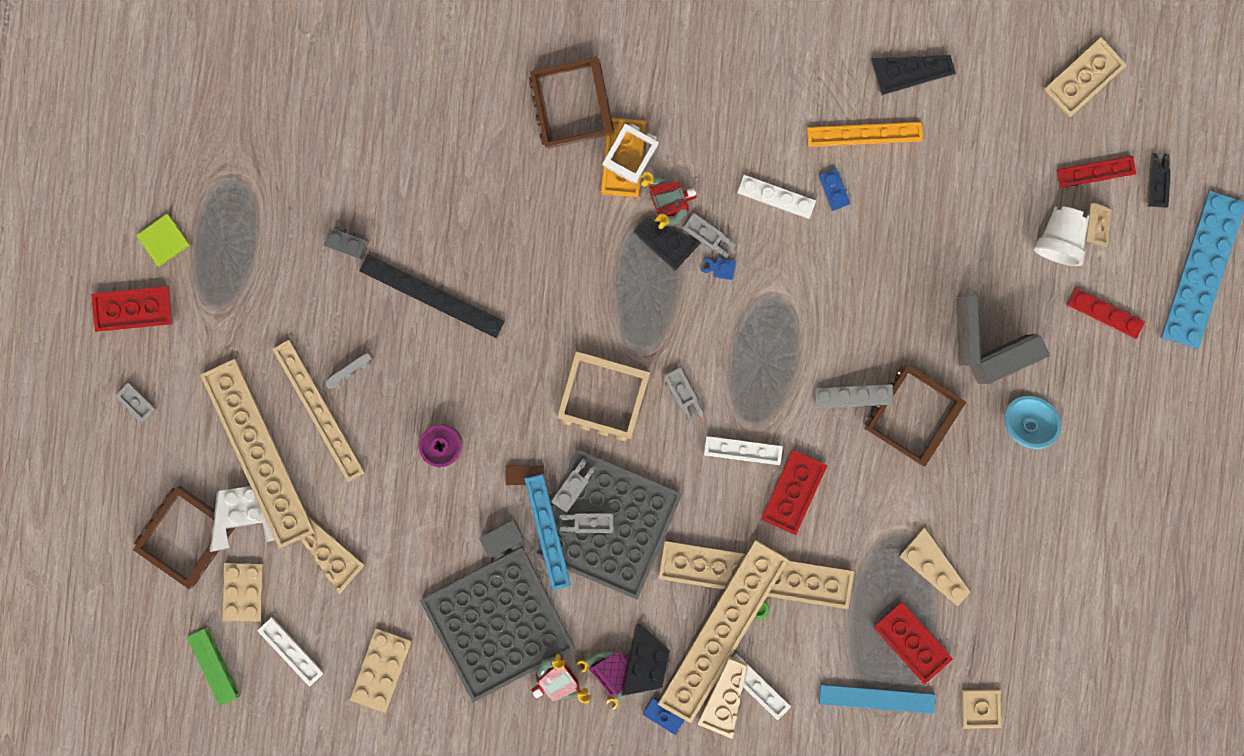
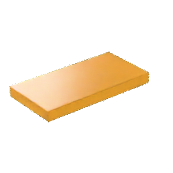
(628, 155)

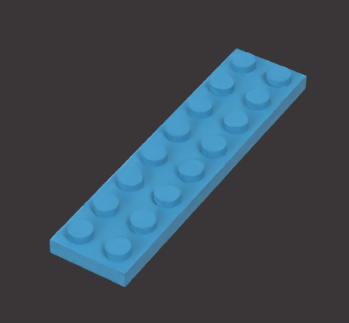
(1203, 270)

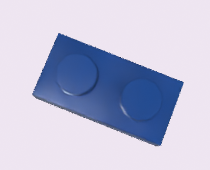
(834, 189)

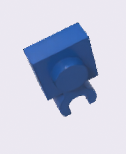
(722, 268)

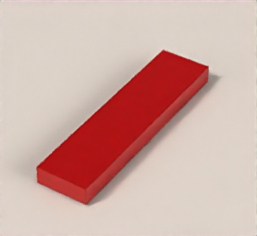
(1096, 172)

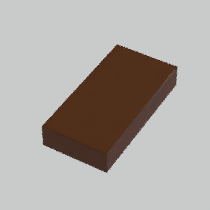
(516, 474)

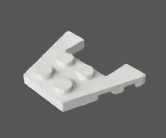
(236, 509)

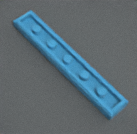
(547, 532)
(877, 698)

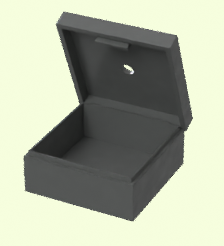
(999, 361)

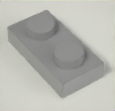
(135, 402)

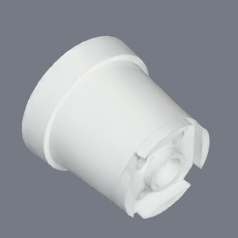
(1064, 237)

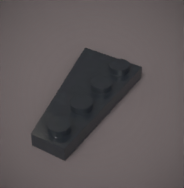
(906, 72)

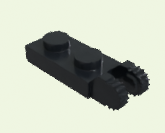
(1159, 182)

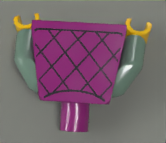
(610, 671)

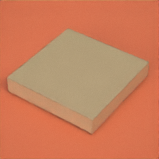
(1099, 225)
(981, 708)

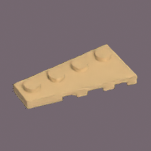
(931, 563)
(724, 700)

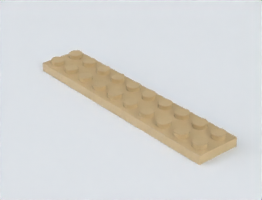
(257, 453)
(716, 568)
(723, 631)

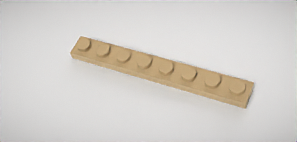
(318, 410)

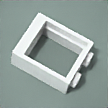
(620, 170)

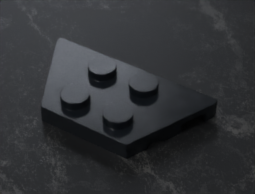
(645, 663)

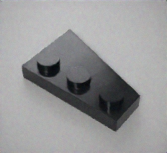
(666, 243)

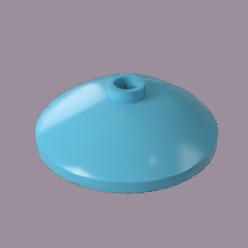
(1038, 416)

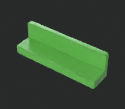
(213, 666)

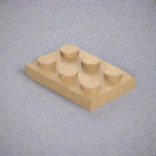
(243, 592)

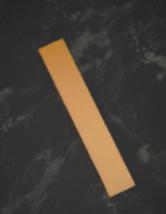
(864, 134)

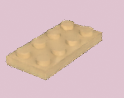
(1084, 77)
(381, 670)

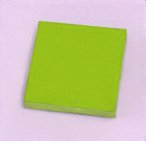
(163, 240)

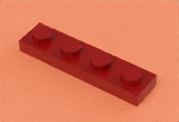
(1105, 313)

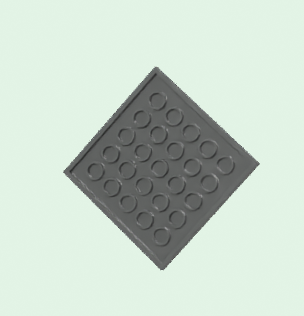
(640, 524)
(497, 624)

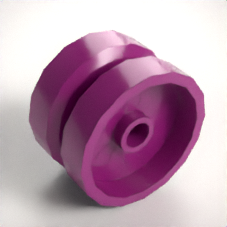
(429, 445)

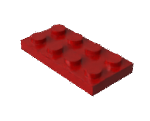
(131, 309)
(794, 492)
(912, 642)

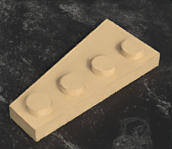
(332, 557)

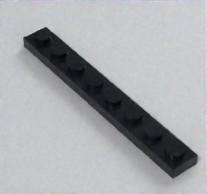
(432, 296)

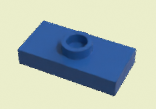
(663, 717)

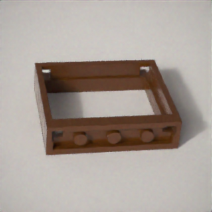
(538, 101)
(940, 432)
(153, 524)

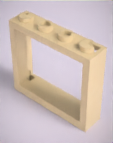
(602, 429)

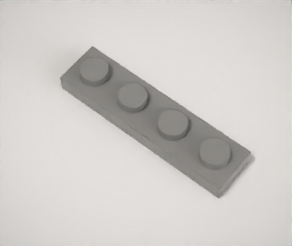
(854, 396)

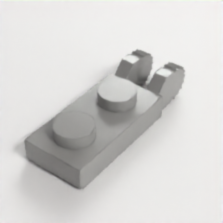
(707, 234)
(348, 371)
(682, 391)
(572, 487)
(590, 522)

